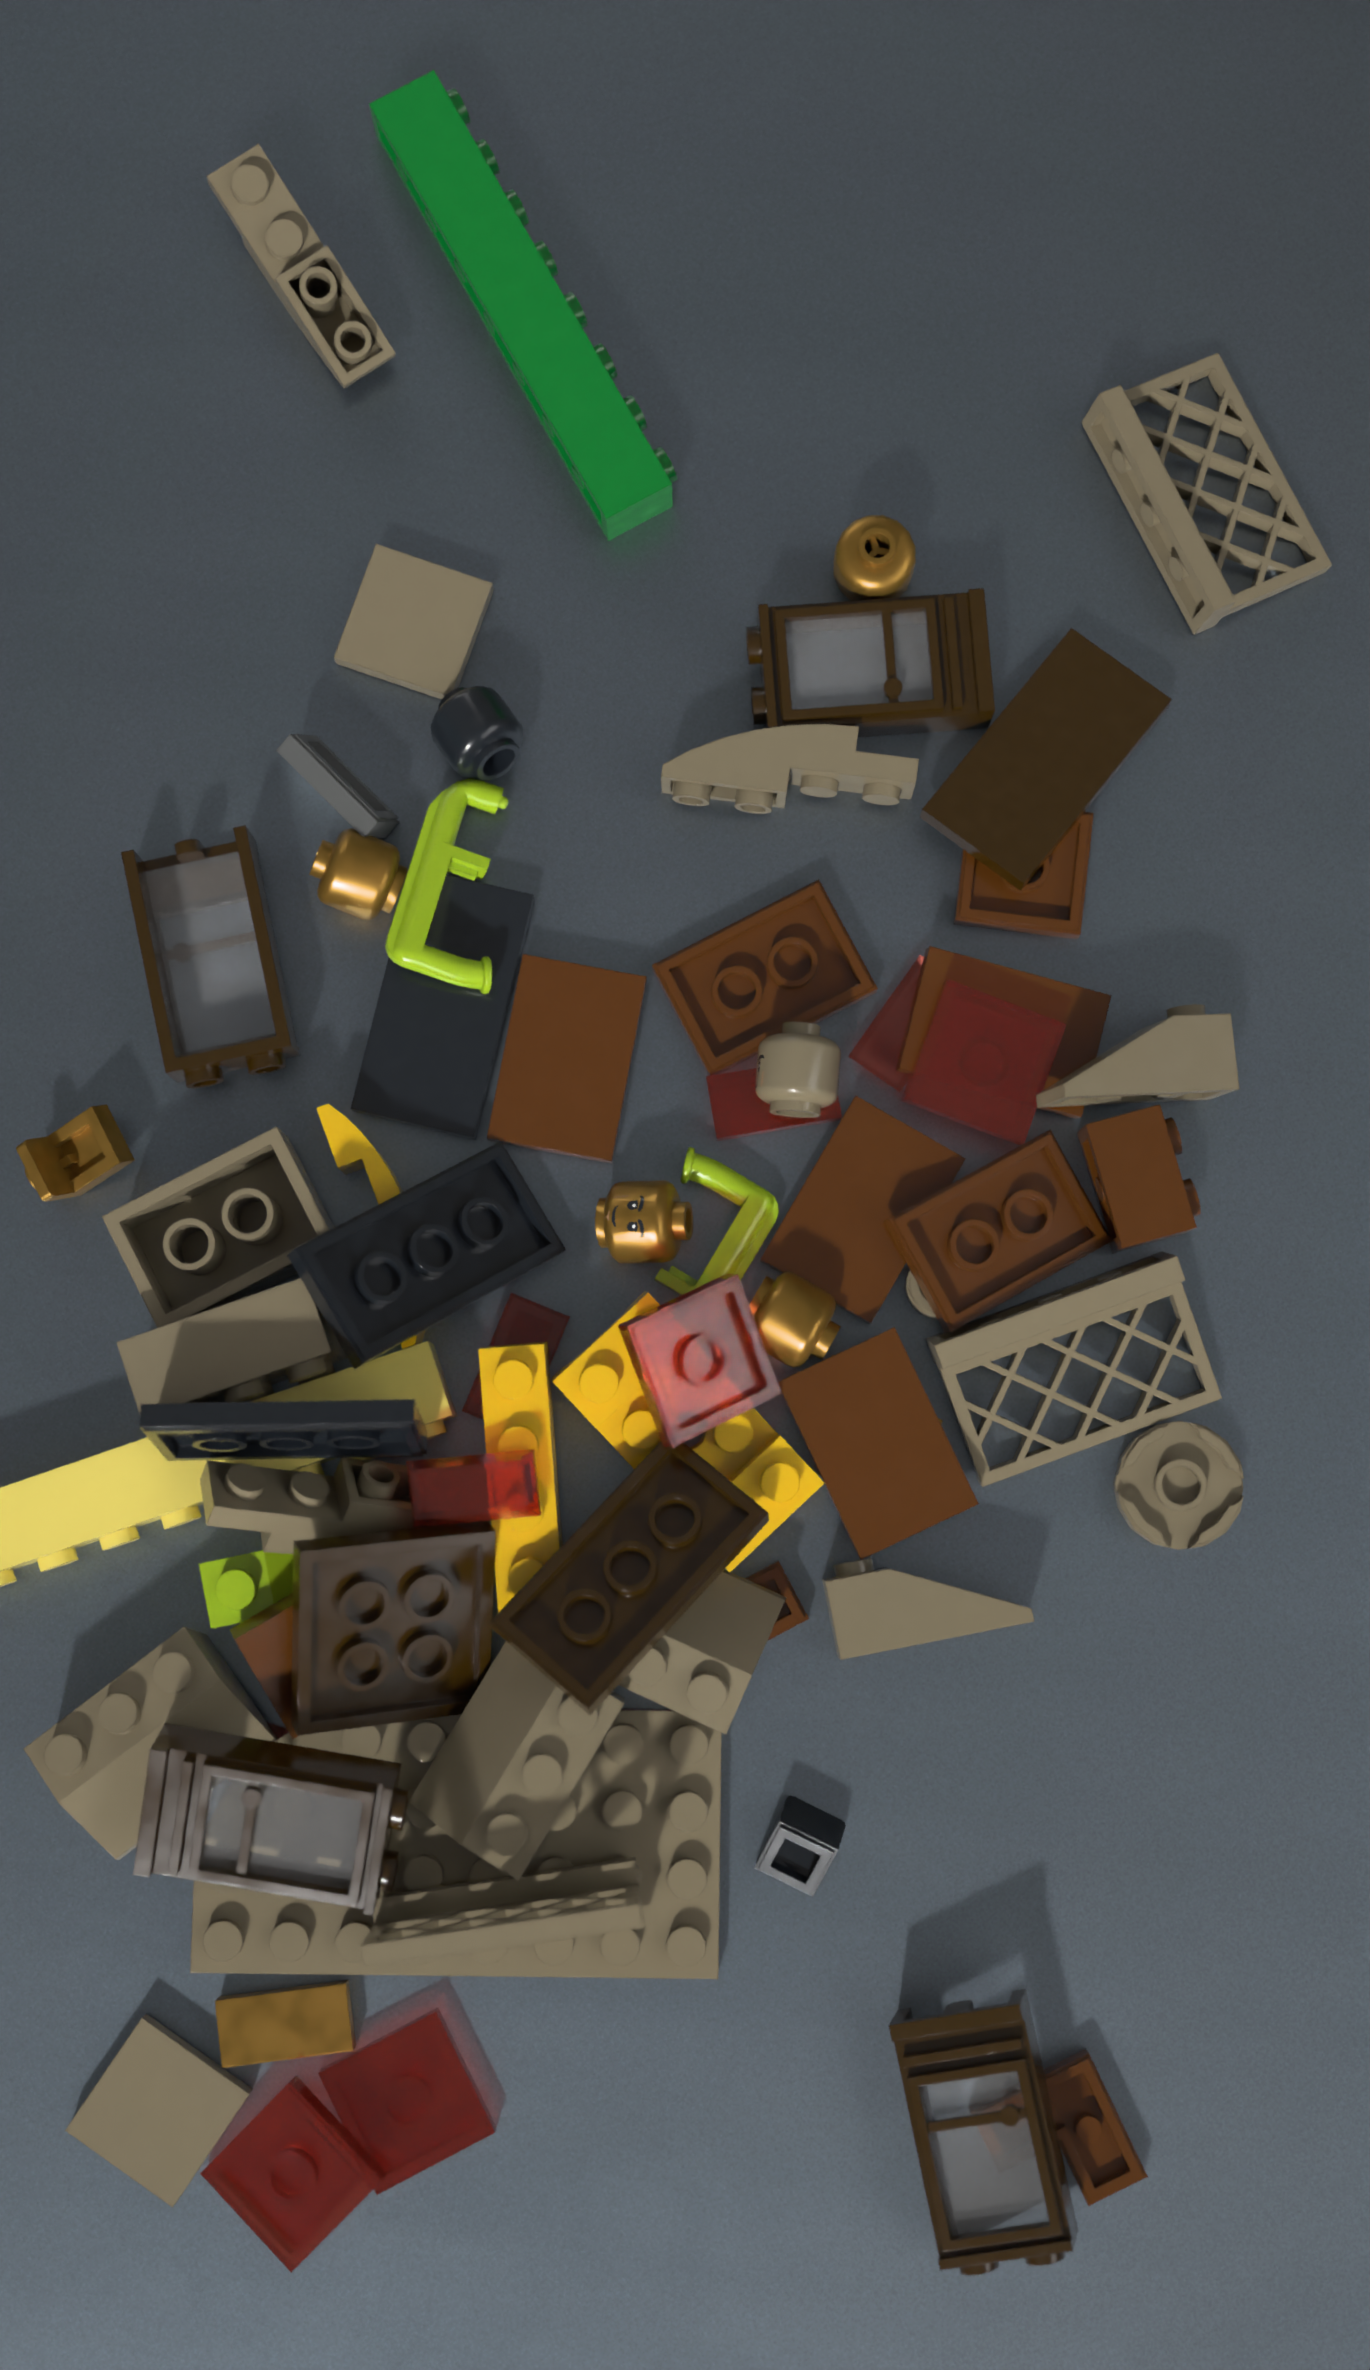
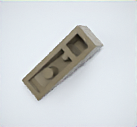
(1169, 1061)
(896, 1610)

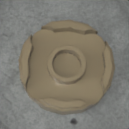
(1179, 1485)

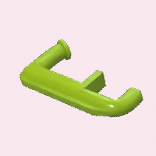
(424, 880)
(746, 1232)

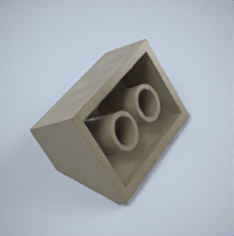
(710, 1652)
(102, 1748)
(511, 1762)

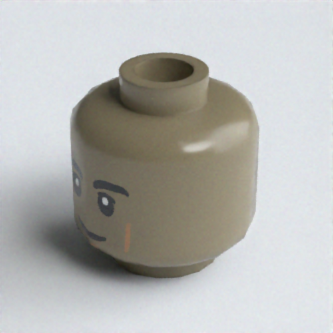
(798, 1071)

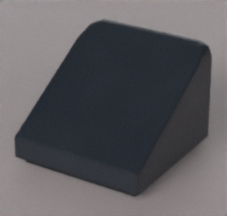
(801, 1845)

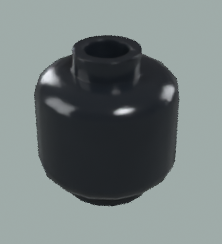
(477, 733)

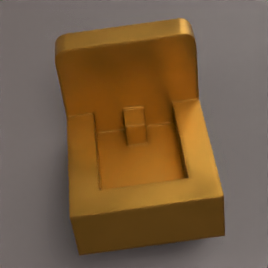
(75, 1155)

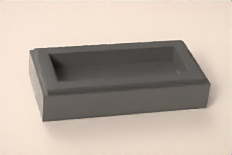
(338, 785)

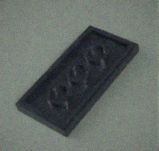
(439, 1040)
(426, 1254)
(285, 1429)

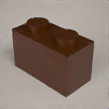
(1139, 1178)

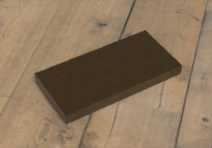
(1045, 759)
(629, 1573)

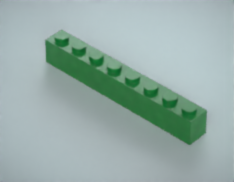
(522, 304)

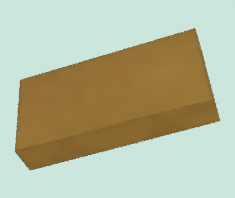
(285, 2023)

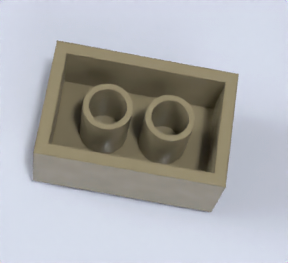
(219, 1229)
(233, 1350)

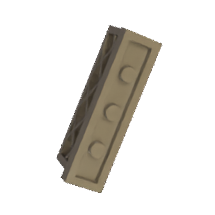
(1157, 502)
(1058, 1314)
(504, 1913)

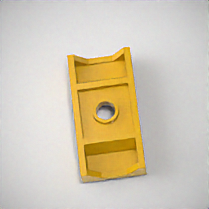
(742, 1449)

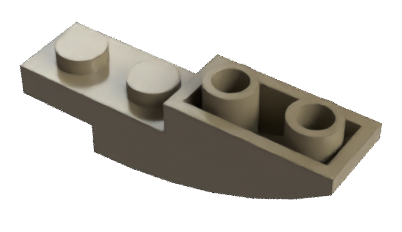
(300, 267)
(761, 763)
(307, 1505)

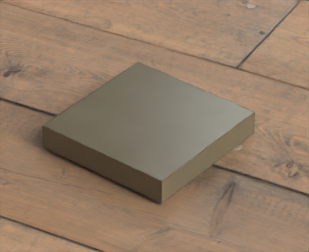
(413, 622)
(159, 2110)

